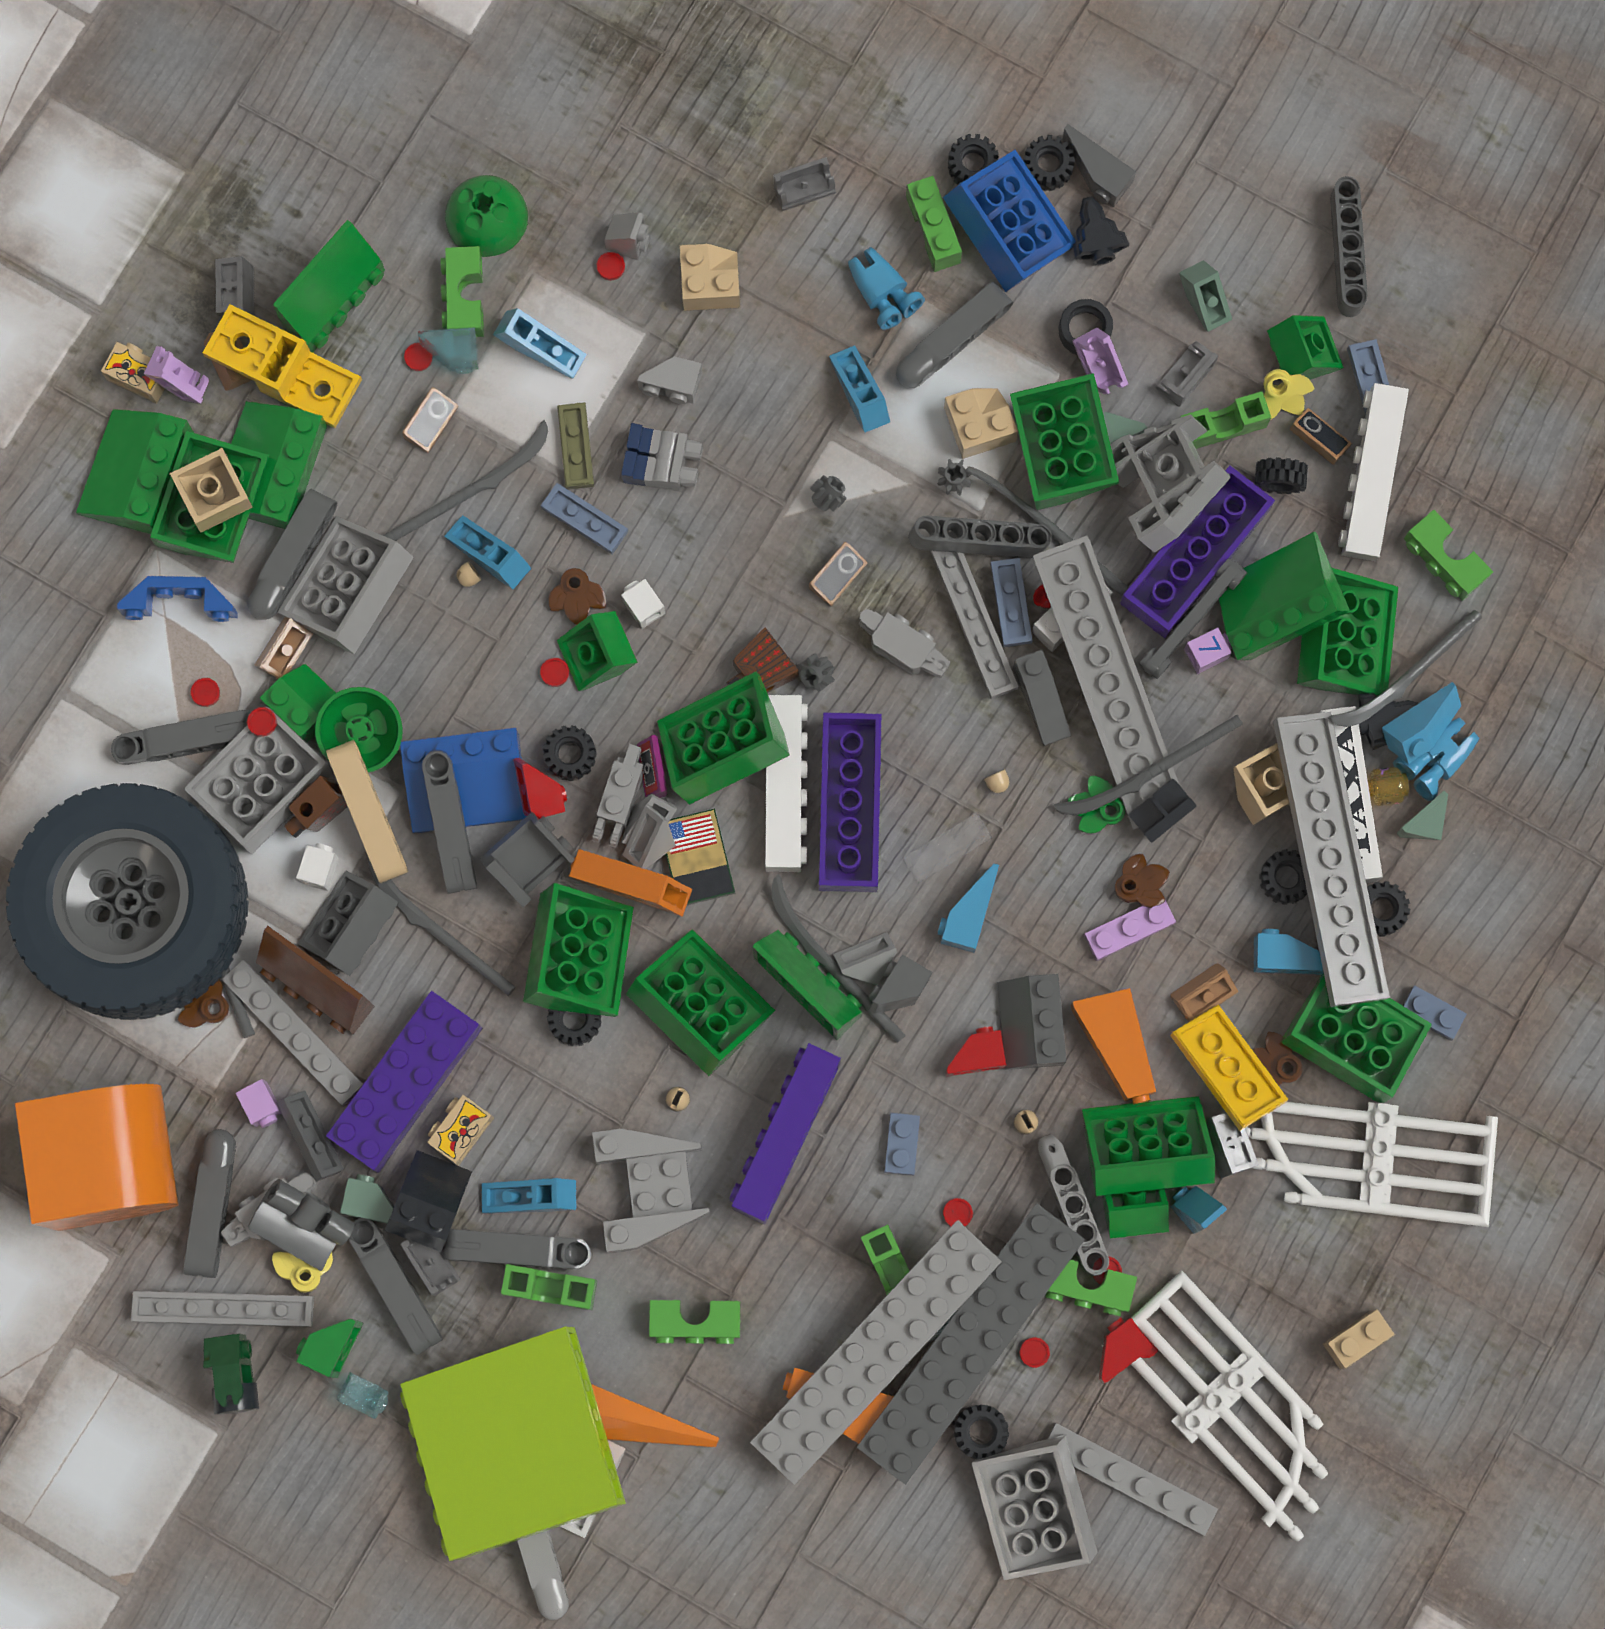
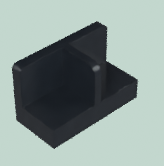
(1162, 810)

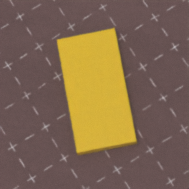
(1229, 1067)

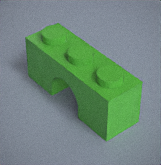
(935, 223)
(462, 268)
(1240, 418)
(1461, 575)
(886, 1257)
(549, 1287)
(1113, 1294)
(668, 1322)

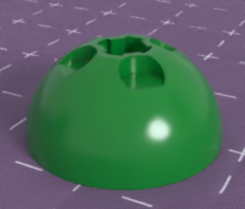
(490, 227)
(354, 704)

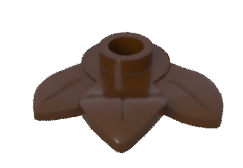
(576, 600)
(1145, 879)
(199, 1012)
(1277, 1054)

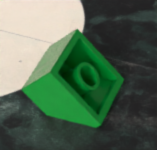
(1305, 346)
(596, 650)
(298, 699)
(1136, 1213)
(329, 1347)

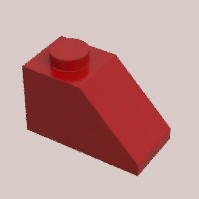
(538, 791)
(979, 1053)
(1121, 1348)

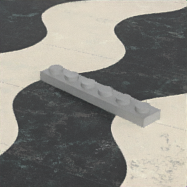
(975, 622)
(293, 1032)
(222, 1308)
(1137, 1482)

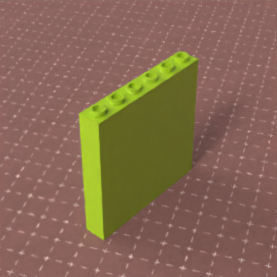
(511, 1444)

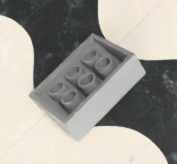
(346, 584)
(256, 782)
(1035, 1509)

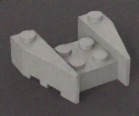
(1172, 477)
(656, 1183)

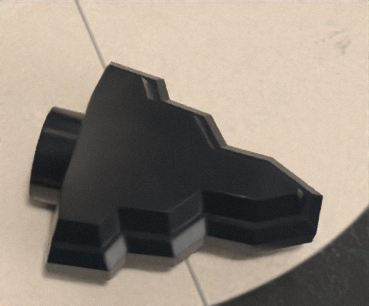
(1097, 235)
(1373, 726)

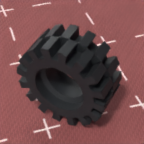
(967, 146)
(1059, 150)
(1281, 475)
(564, 736)
(1270, 883)
(1399, 904)
(570, 1036)
(962, 1431)

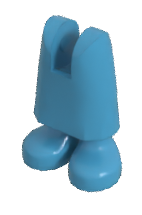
(883, 280)
(1442, 759)

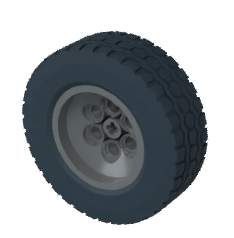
(103, 839)

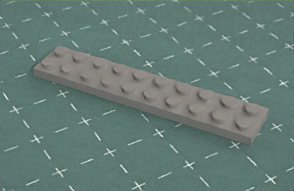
(1103, 665)
(1331, 859)
(875, 1352)

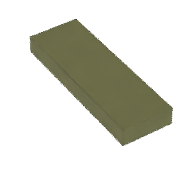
(575, 446)

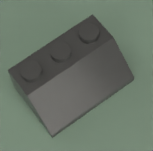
(348, 922)
(1032, 1022)

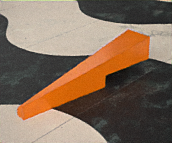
(634, 1422)

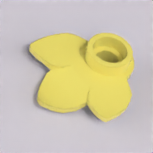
(1287, 394)
(291, 1268)

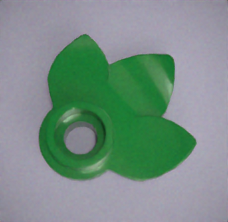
(1097, 819)

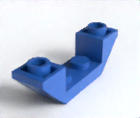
(140, 599)

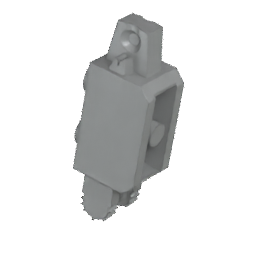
(902, 644)
(619, 795)
(238, 1229)

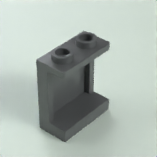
(527, 856)

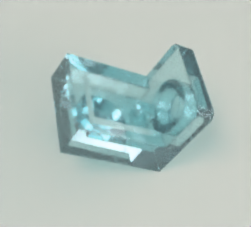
(363, 1395)

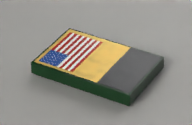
(700, 857)

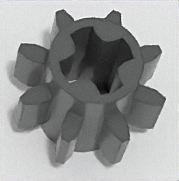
(950, 470)
(828, 493)
(816, 672)

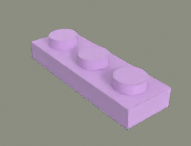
(1128, 929)

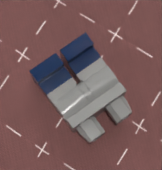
(659, 458)

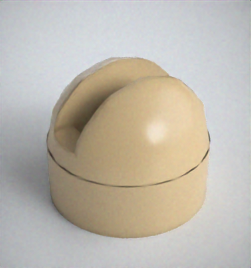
(468, 575)
(998, 782)
(683, 1101)
(1020, 1124)

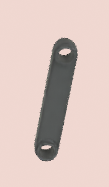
(1157, 660)

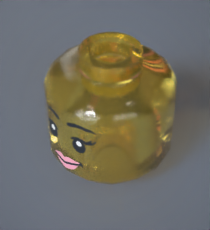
(1388, 786)

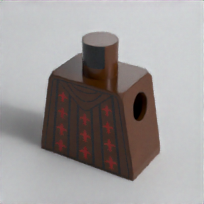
(766, 658)
(324, 799)

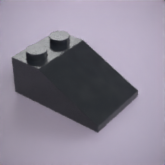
(428, 1201)

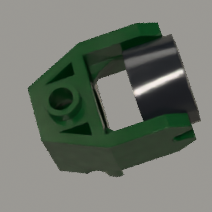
(232, 1373)

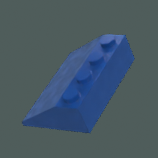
(1010, 220)
(482, 771)

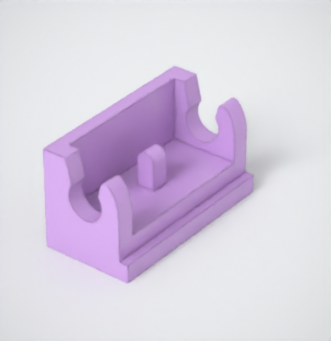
(1100, 358)
(176, 376)

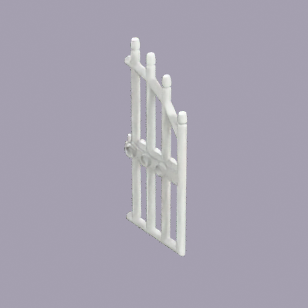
(1378, 1161)
(1223, 1392)

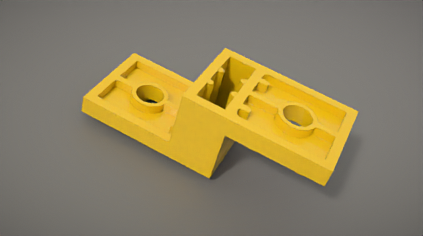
(281, 365)

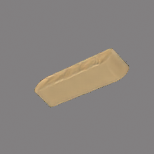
(367, 811)

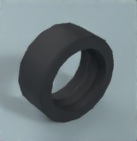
(1083, 306)

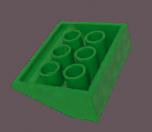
(329, 287)
(1064, 440)
(293, 443)
(133, 468)
(174, 524)
(1281, 598)
(1355, 648)
(722, 739)
(578, 952)
(806, 983)
(699, 1002)
(1358, 1043)
(1148, 1146)

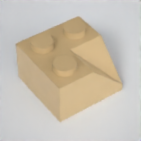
(709, 277)
(980, 420)
(211, 490)
(1261, 785)

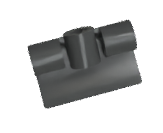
(300, 1224)

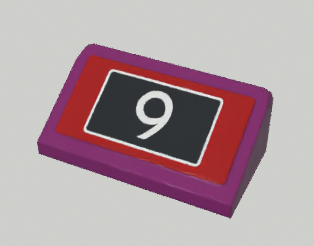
(653, 772)

